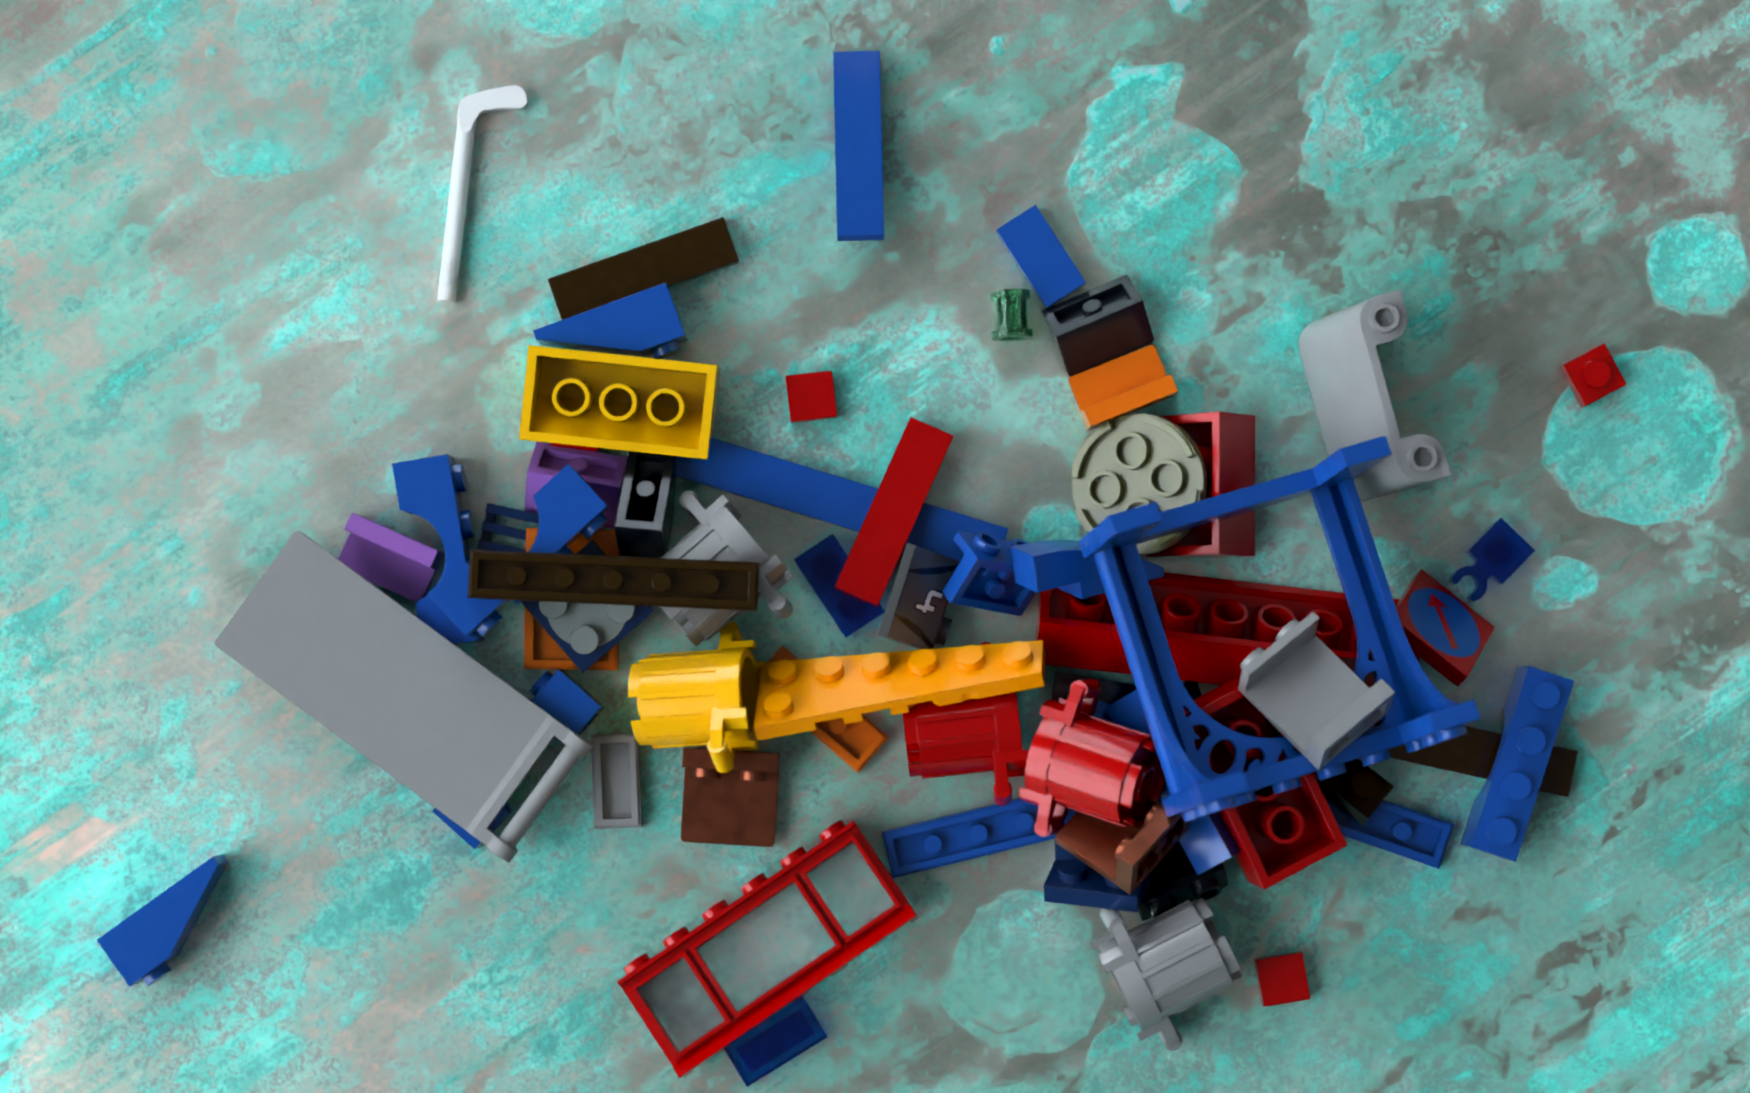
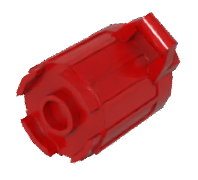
(967, 740)
(1088, 765)

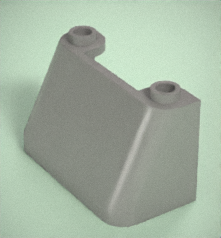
(1354, 397)

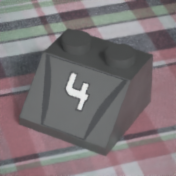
(917, 601)

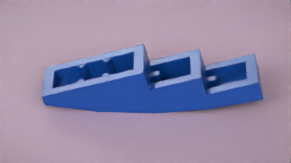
(858, 146)

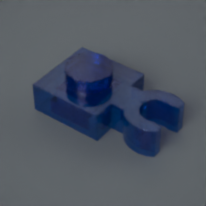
(1495, 555)

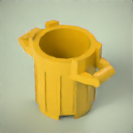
(699, 698)

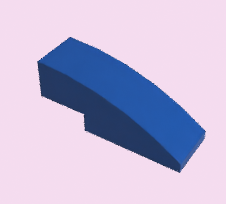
(1062, 565)

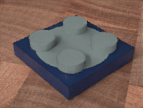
(587, 629)

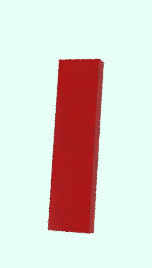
(893, 512)

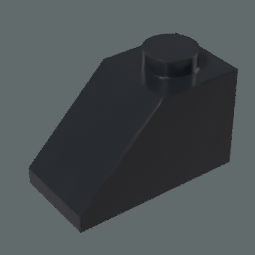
(646, 505)

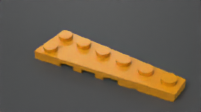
(814, 690)

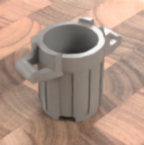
(724, 539)
(1166, 965)

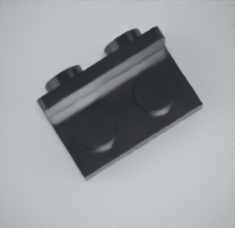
(1176, 882)

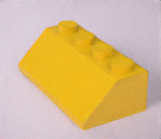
(619, 402)

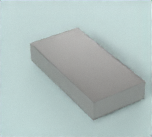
(616, 781)

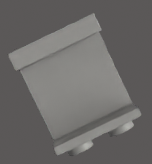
(1311, 692)

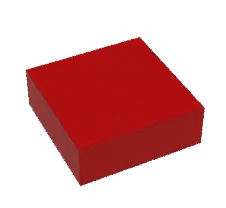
(811, 397)
(1282, 979)

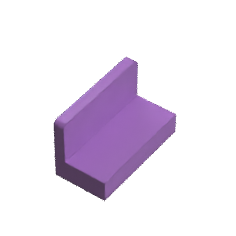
(599, 470)
(389, 558)

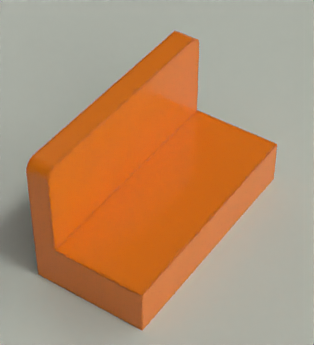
(1121, 386)

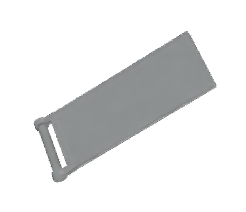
(398, 691)

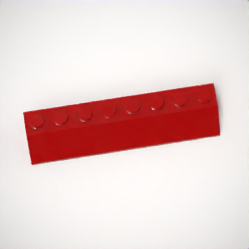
(1205, 621)

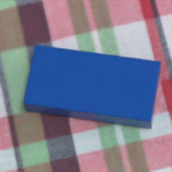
(1040, 257)

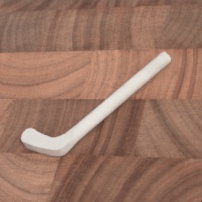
(469, 110)

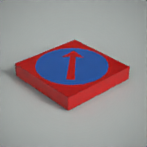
(1442, 627)

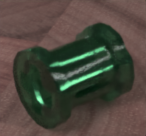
(1011, 315)

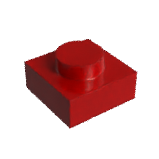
(1593, 375)

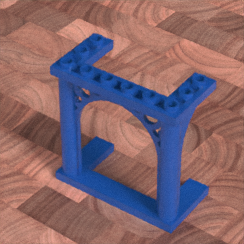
(1418, 713)

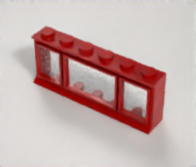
(766, 947)

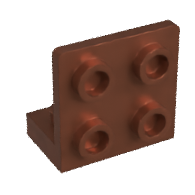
(731, 805)
(1122, 852)

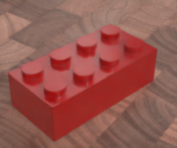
(1279, 830)

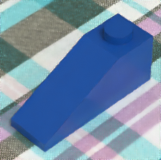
(629, 326)
(159, 929)

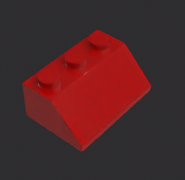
(1229, 460)

